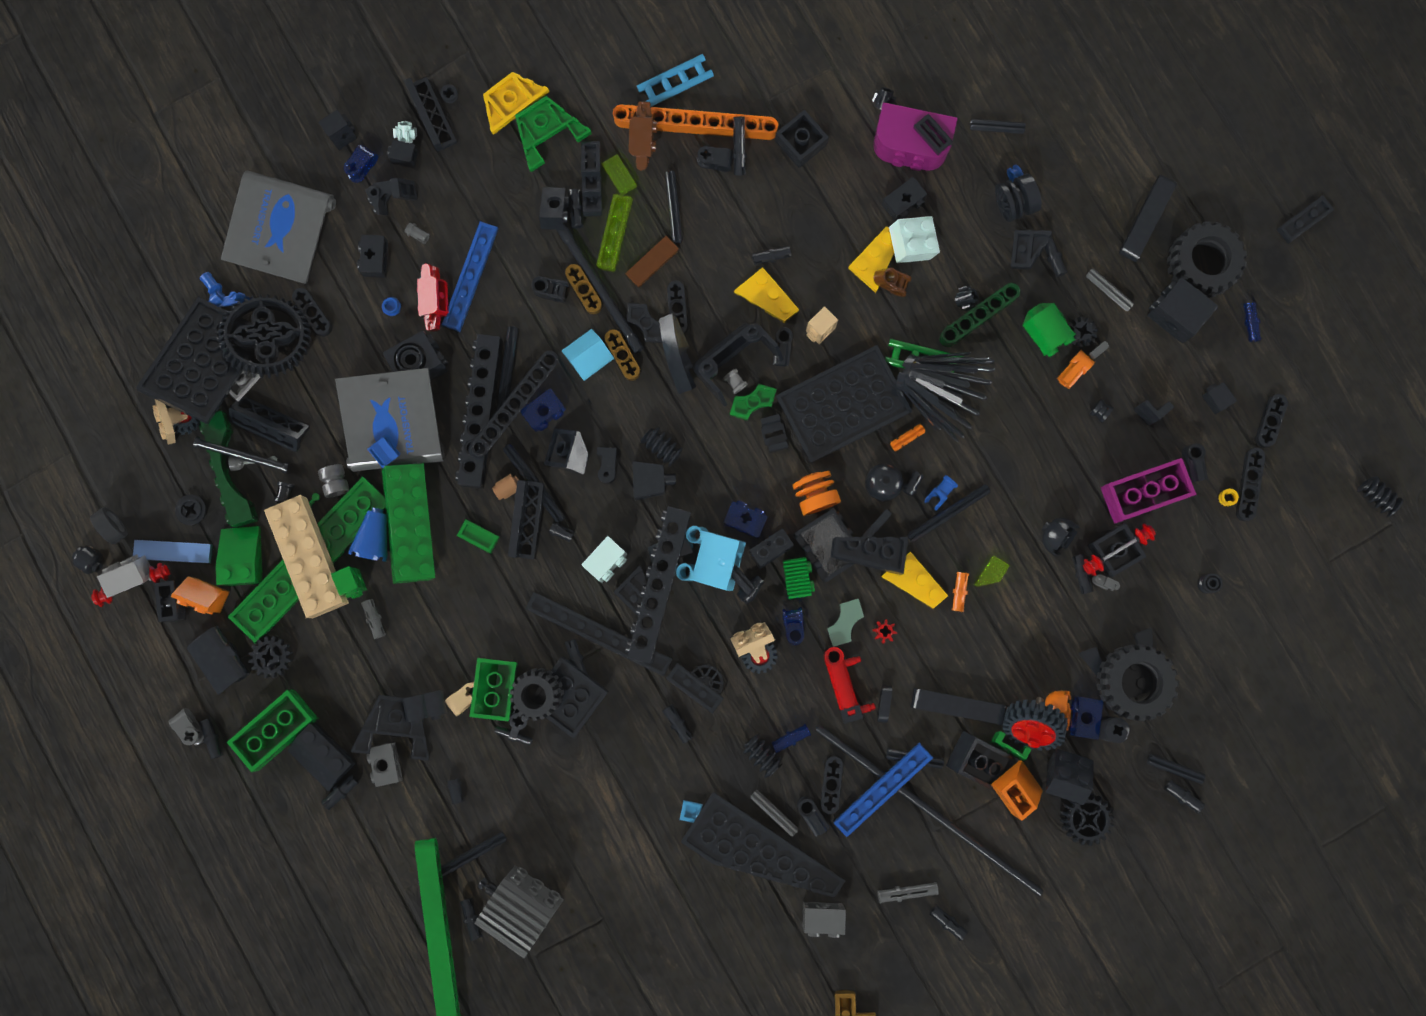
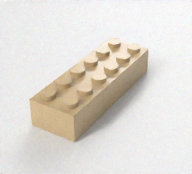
(305, 556)

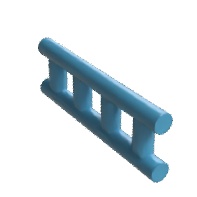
(680, 70)

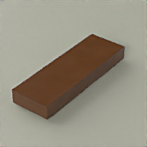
(652, 261)

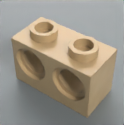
(821, 325)

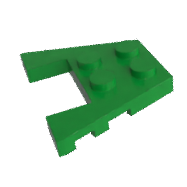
(542, 122)

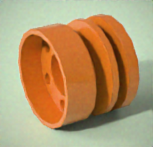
(816, 492)

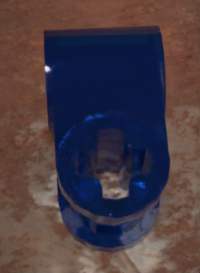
(360, 163)
(793, 624)

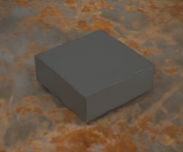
(1099, 350)

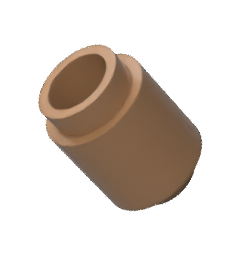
(505, 487)

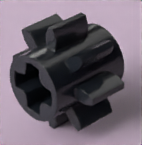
(884, 95)
(966, 298)

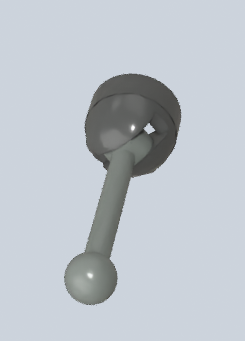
(237, 464)

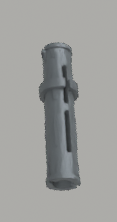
(899, 894)

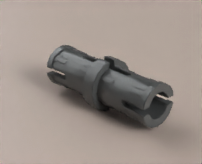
(373, 618)

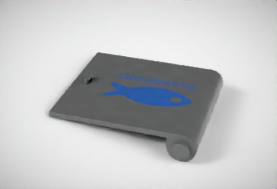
(276, 225)
(396, 409)

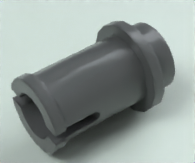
(417, 233)

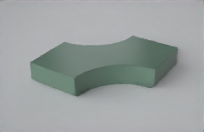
(849, 614)

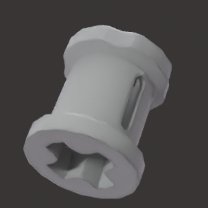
(735, 381)

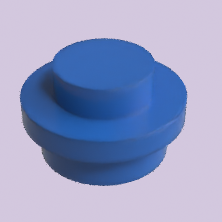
(391, 306)

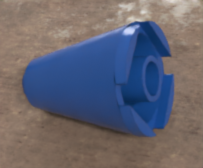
(372, 536)

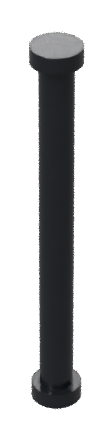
(240, 454)

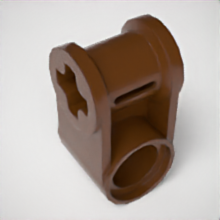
(895, 281)

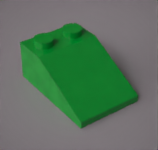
(239, 557)

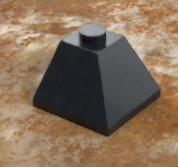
(567, 451)

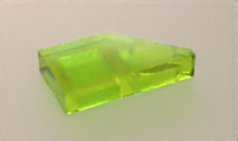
(992, 572)

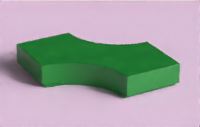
(746, 405)

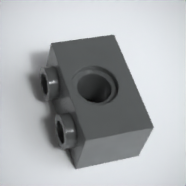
(393, 772)

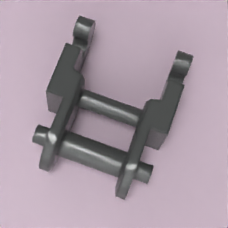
(1105, 582)

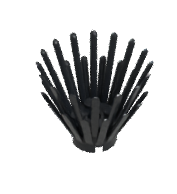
(934, 375)

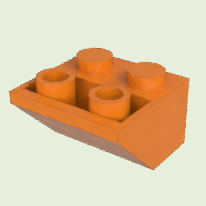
(200, 595)
(1018, 790)

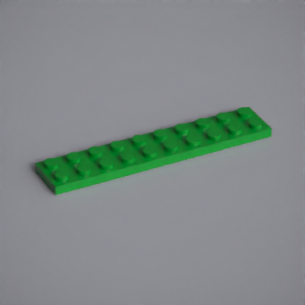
(276, 593)

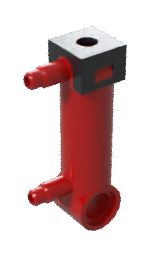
(843, 686)

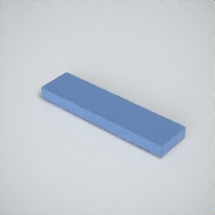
(173, 551)

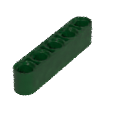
(985, 308)

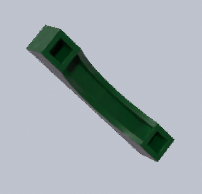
(238, 508)

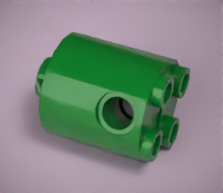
(1048, 328)

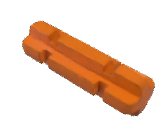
(907, 437)

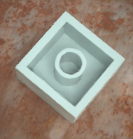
(914, 239)
(605, 560)

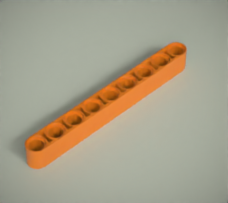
(705, 119)

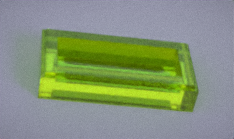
(619, 175)

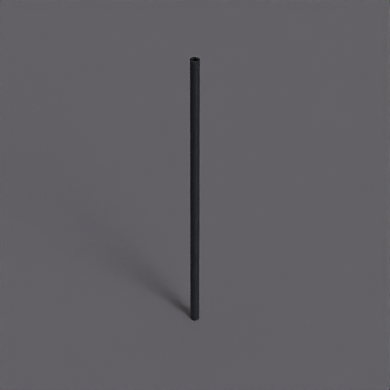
(933, 813)

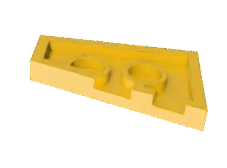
(873, 258)
(766, 294)
(917, 582)

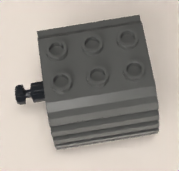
(517, 910)

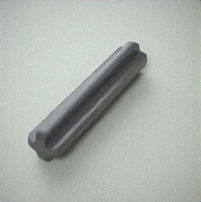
(1109, 289)
(774, 813)

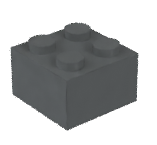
(824, 919)

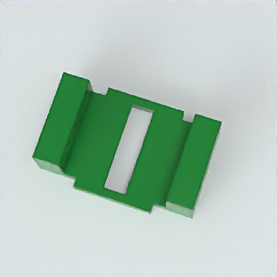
(1021, 755)

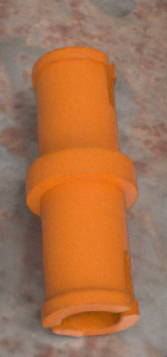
(960, 591)

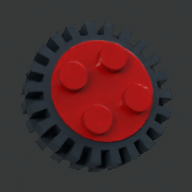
(1035, 724)

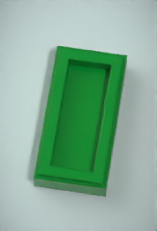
(478, 536)

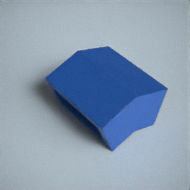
(383, 451)

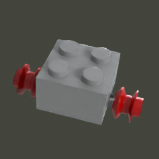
(126, 575)

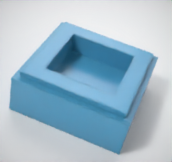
(690, 811)

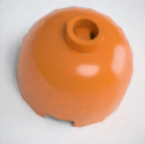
(1059, 700)

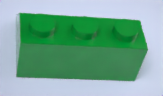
(492, 689)

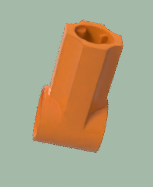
(1078, 365)

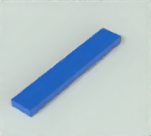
(470, 276)
(883, 789)

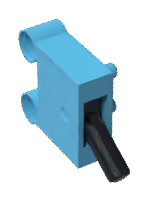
(716, 561)

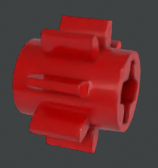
(888, 627)

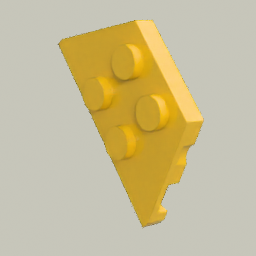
(510, 98)

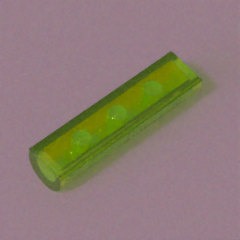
(614, 232)

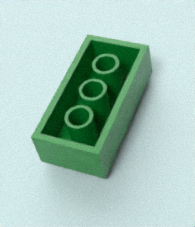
(272, 730)

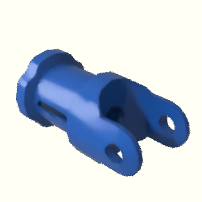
(942, 491)

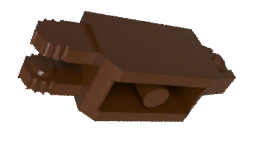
(641, 135)

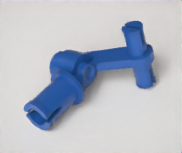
(216, 295)

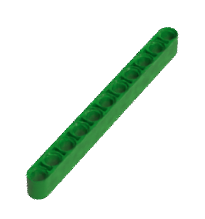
(437, 927)

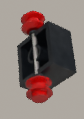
(1117, 550)

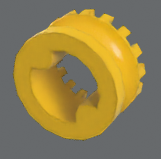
(1228, 503)

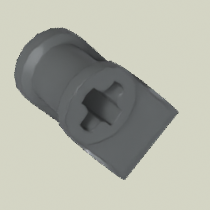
(185, 725)

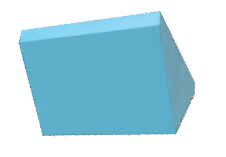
(588, 354)

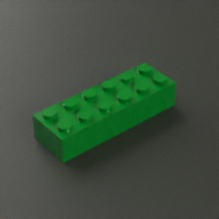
(408, 523)

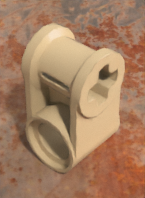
(460, 700)

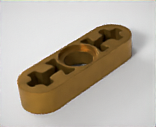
(581, 275)
(611, 345)

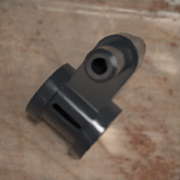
(517, 725)

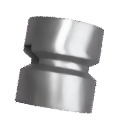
(333, 480)

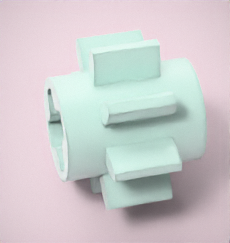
(405, 132)

